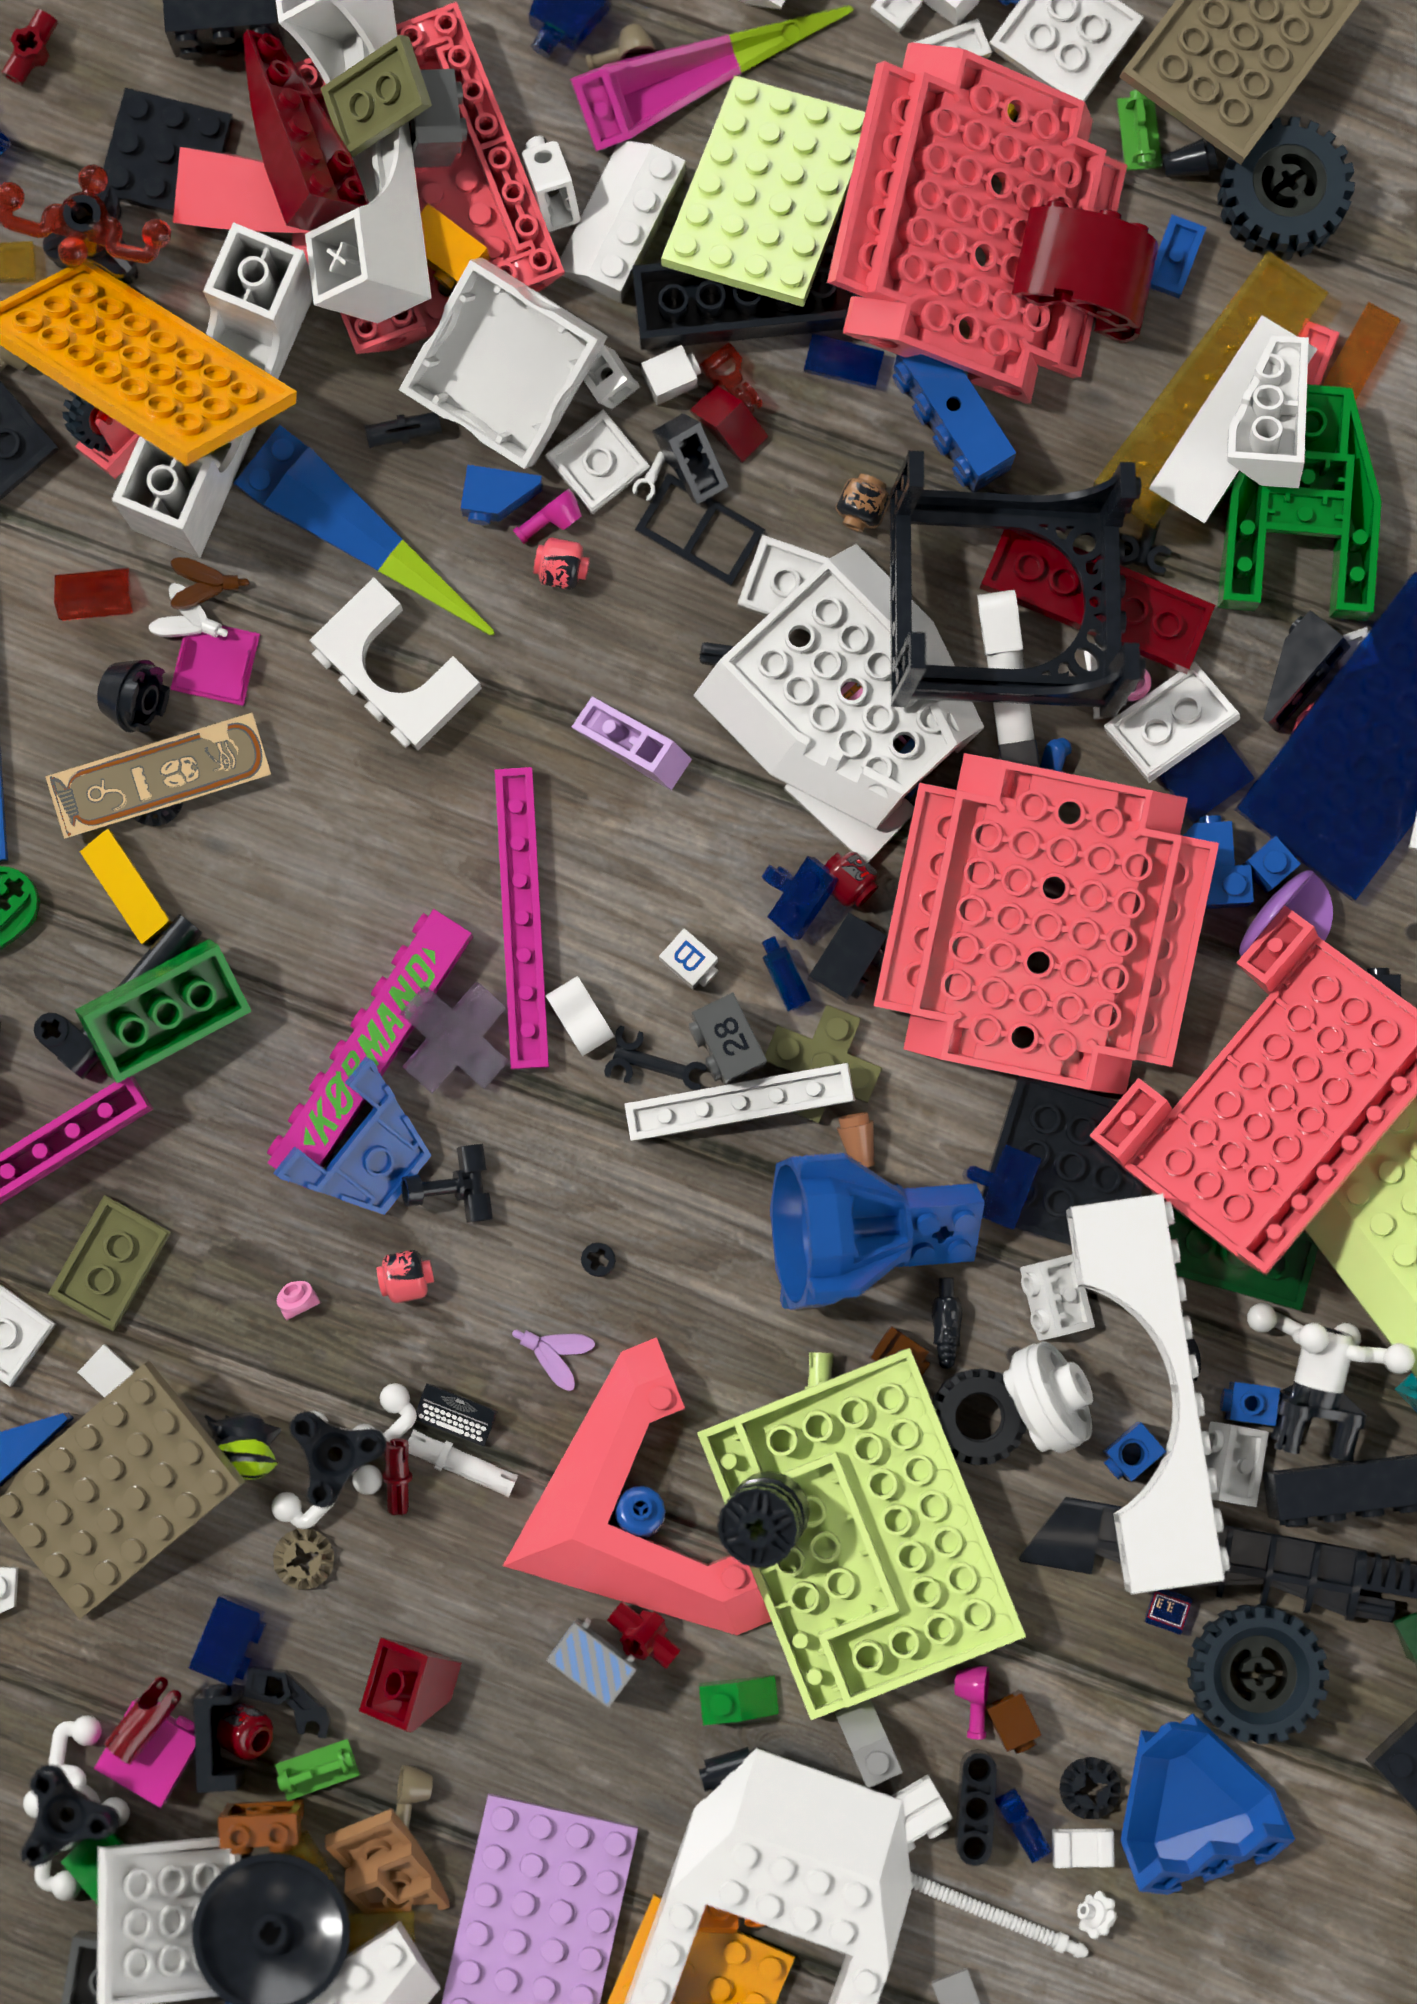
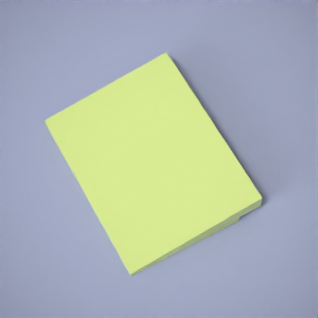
(892, 1551)

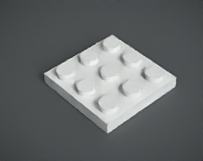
(1066, 40)

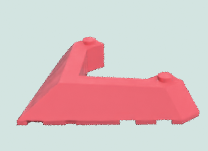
(570, 1527)

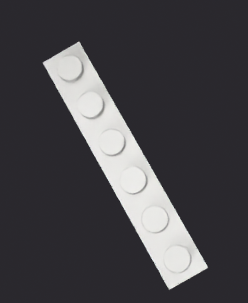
(739, 1102)

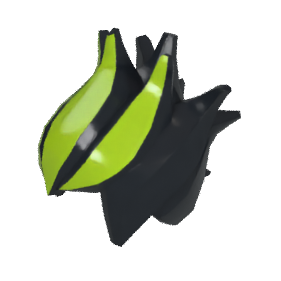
(245, 1443)

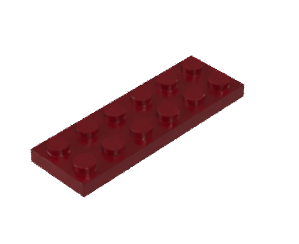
(1158, 615)

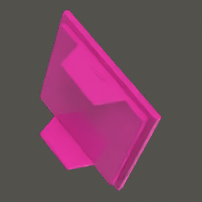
(217, 665)

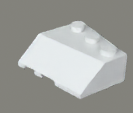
(383, 1972)

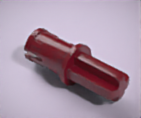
(397, 1476)

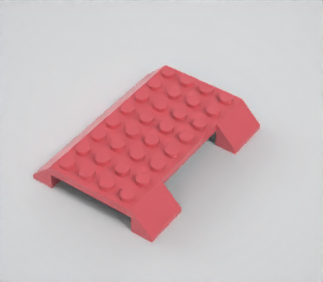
(1283, 1102)

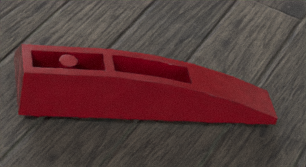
(297, 141)

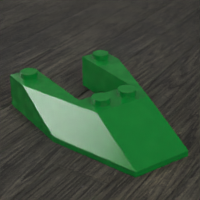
(1333, 500)

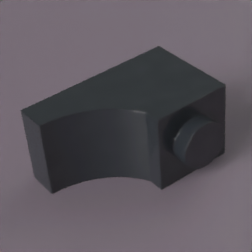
(691, 457)

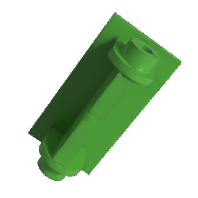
(1139, 132)
(317, 1769)

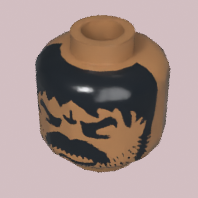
(863, 503)

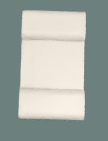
(1083, 1847)

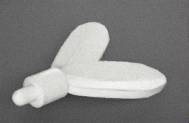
(191, 623)

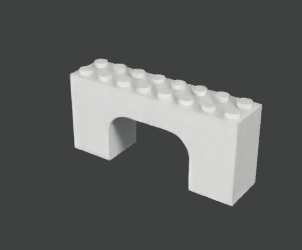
(256, 310)

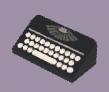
(455, 1414)

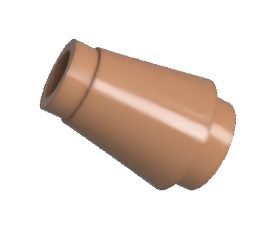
(858, 1137)

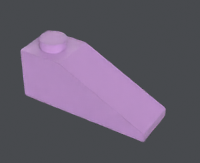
(632, 742)

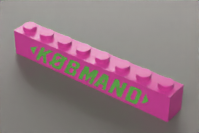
(376, 1035)

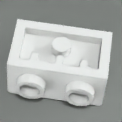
(1055, 1298)
(1236, 1462)

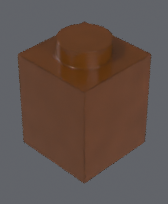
(1014, 1722)

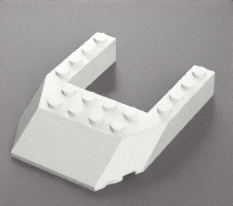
(792, 1856)

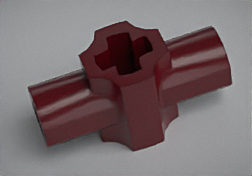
(21, 61)
(643, 1635)

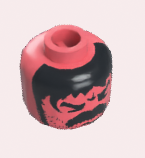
(561, 563)
(404, 1276)

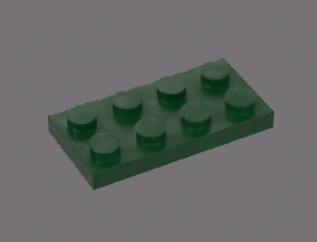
(1213, 1265)

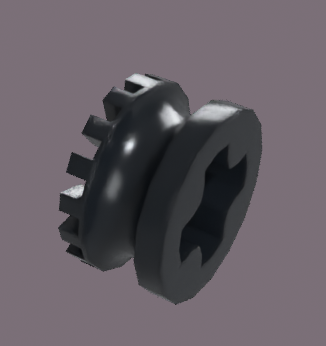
(587, 1264)

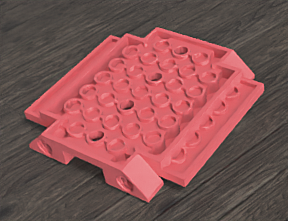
(928, 201)
(978, 909)

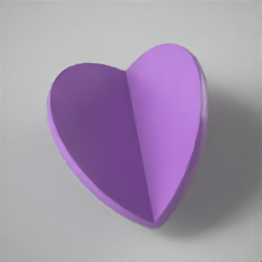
(1303, 895)

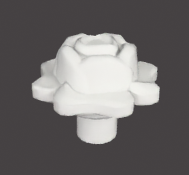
(1096, 1914)

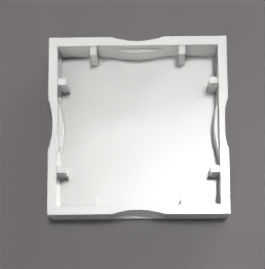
(503, 362)

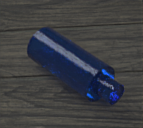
(785, 975)

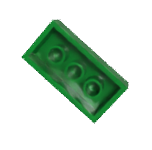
(163, 1010)

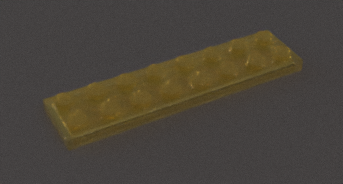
(1270, 291)

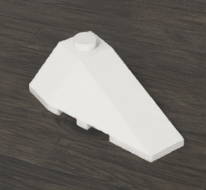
(1270, 423)

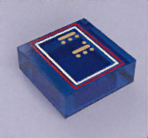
(1168, 1610)

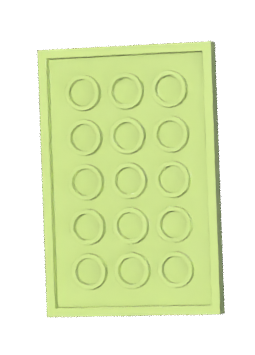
(766, 191)

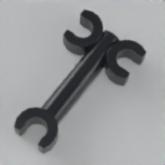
(1143, 552)
(626, 1054)

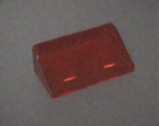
(93, 594)

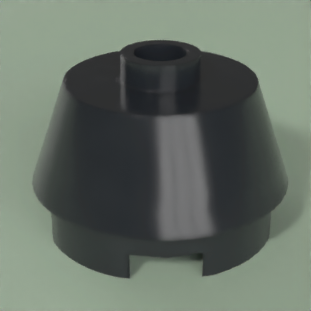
(133, 694)

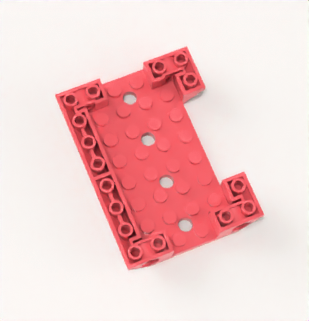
(479, 192)

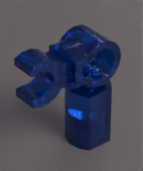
(1024, 1827)

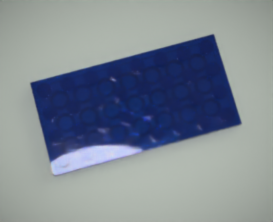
(1349, 769)

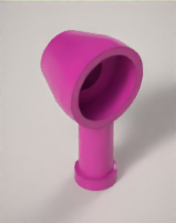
(560, 512)
(973, 1686)

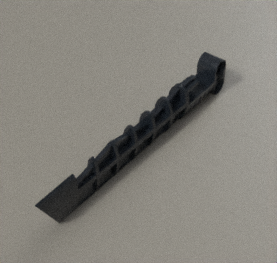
(1305, 1568)

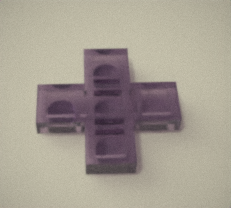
(454, 1037)

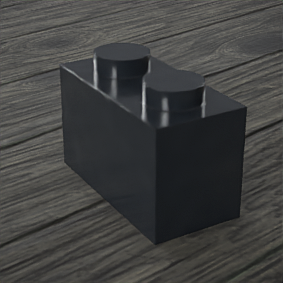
(848, 958)

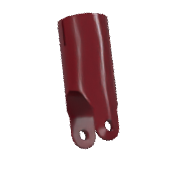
(142, 1721)

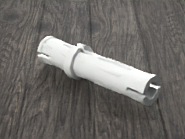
(461, 1463)

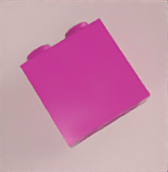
(158, 1765)

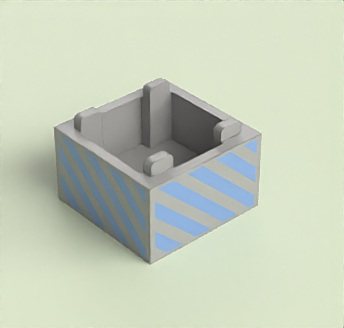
(592, 1662)

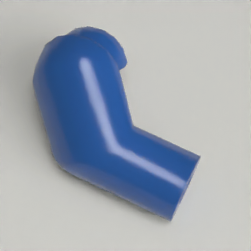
(1055, 754)

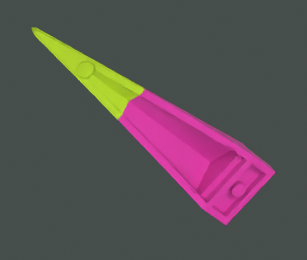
(644, 89)

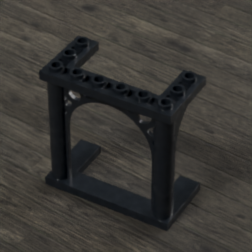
(1089, 512)

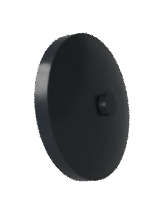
(270, 1931)

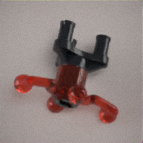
(67, 229)

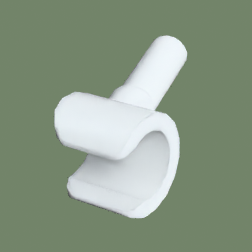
(650, 477)

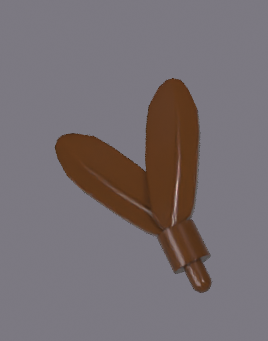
(208, 583)

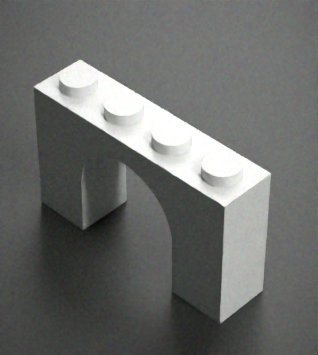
(413, 714)

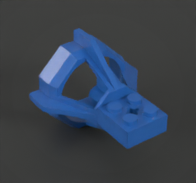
(848, 1227)

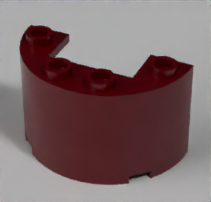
(1088, 264)

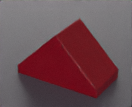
(730, 422)

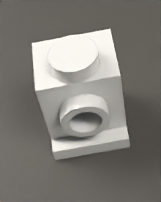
(614, 388)

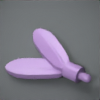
(548, 1349)

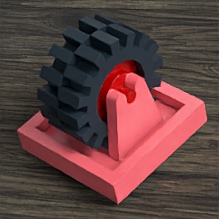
(99, 436)

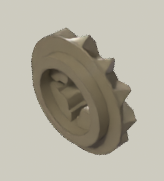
(320, 1566)

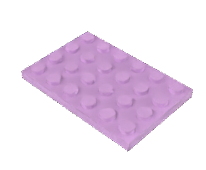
(539, 1906)

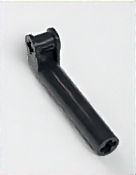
(73, 1045)

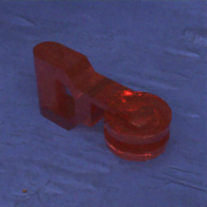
(716, 360)

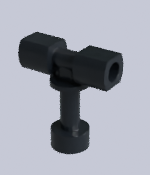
(465, 1185)

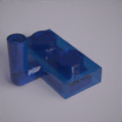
(1006, 1186)

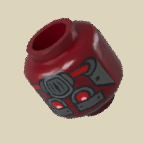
(855, 878)
(244, 1731)

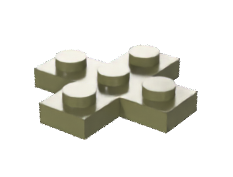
(827, 1048)

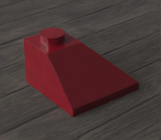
(408, 1684)

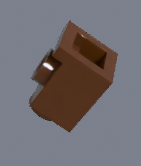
(895, 1341)

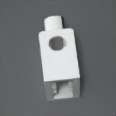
(546, 173)

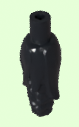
(946, 1322)

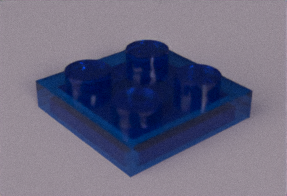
(1207, 777)

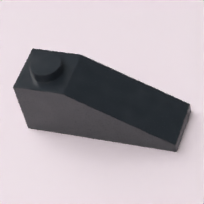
(1304, 662)

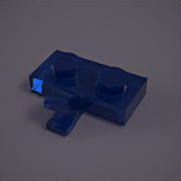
(801, 896)

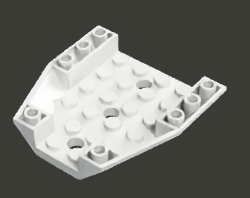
(789, 702)

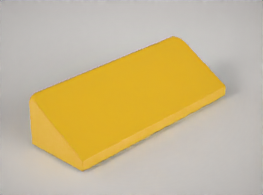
(125, 887)

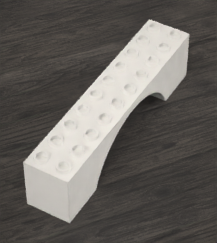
(375, 255)
(1170, 1526)

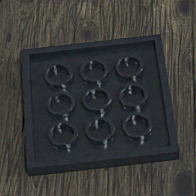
(1074, 1170)

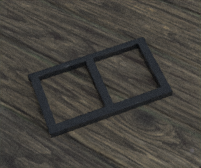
(686, 552)

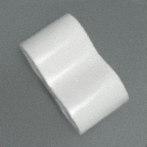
(579, 1016)

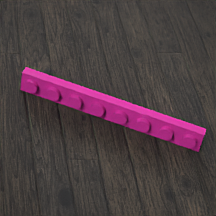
(521, 918)

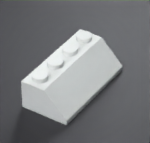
(622, 218)

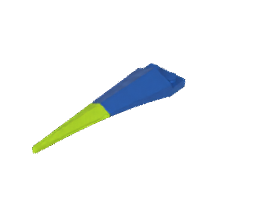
(306, 492)

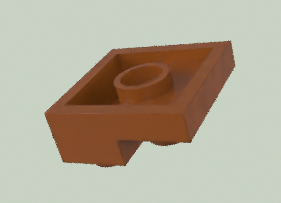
(260, 1825)

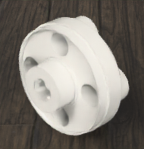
(1050, 1397)

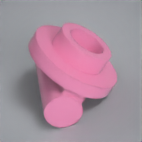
(296, 1298)

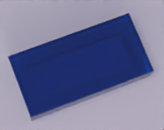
(843, 361)

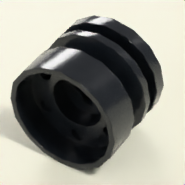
(777, 1503)

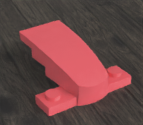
(227, 189)

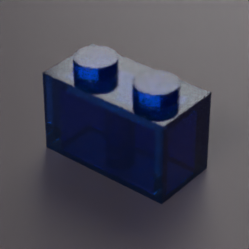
(227, 1640)

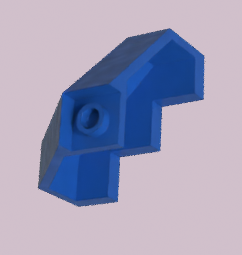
(1196, 1809)

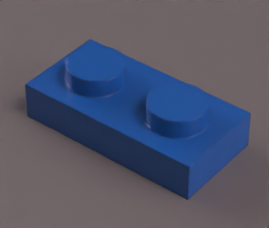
(1176, 255)

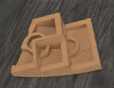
(385, 1866)

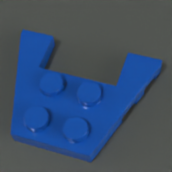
(374, 1157)

